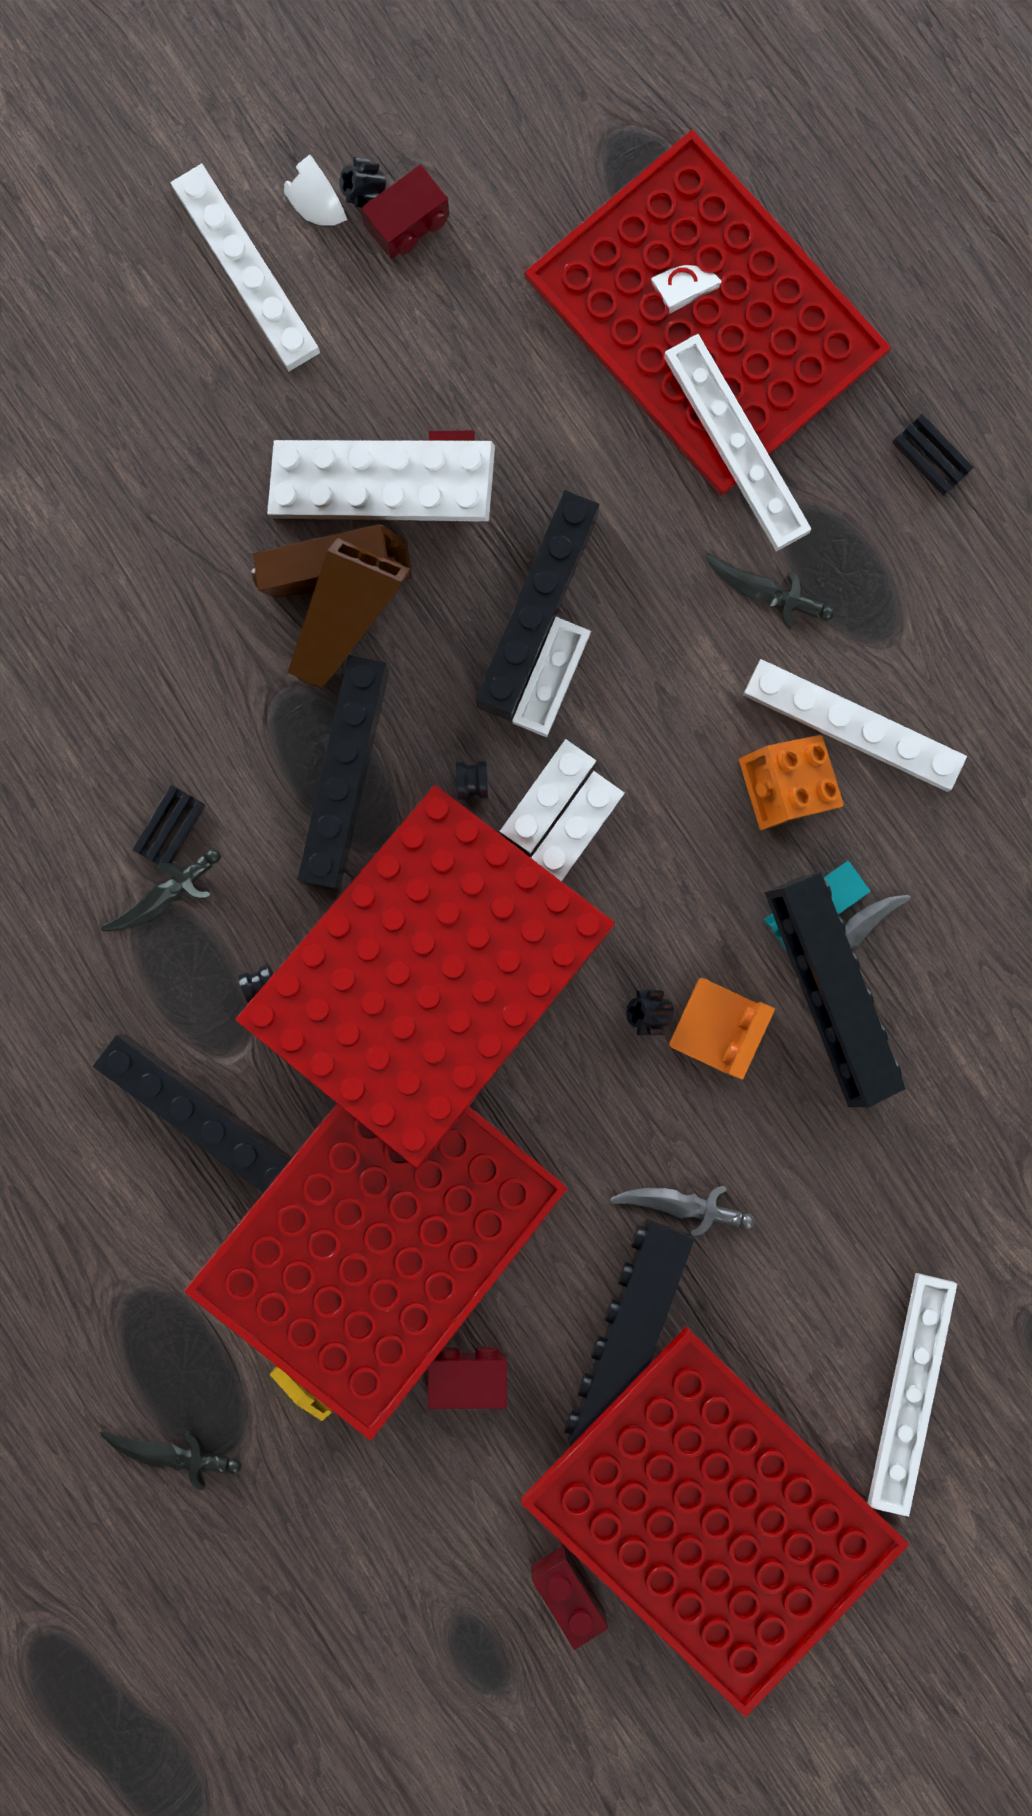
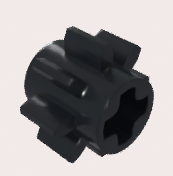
(361, 182)
(650, 1012)

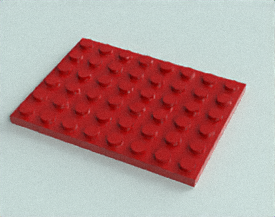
(771, 327)
(425, 975)
(371, 1266)
(714, 1522)

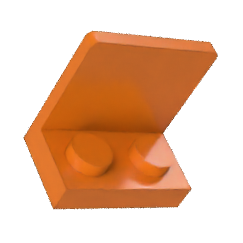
(790, 781)
(721, 1028)

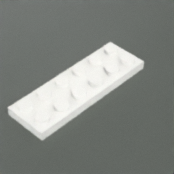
(381, 480)

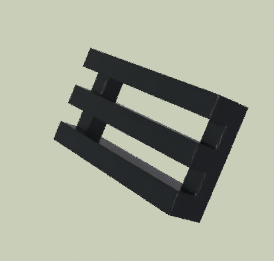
(942, 445)
(157, 818)

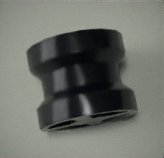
(471, 780)
(252, 983)

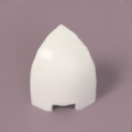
(314, 195)
(683, 287)

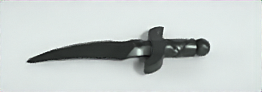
(772, 593)
(162, 895)
(170, 1455)

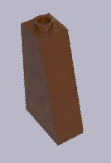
(297, 566)
(344, 605)

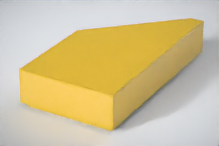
(300, 1395)

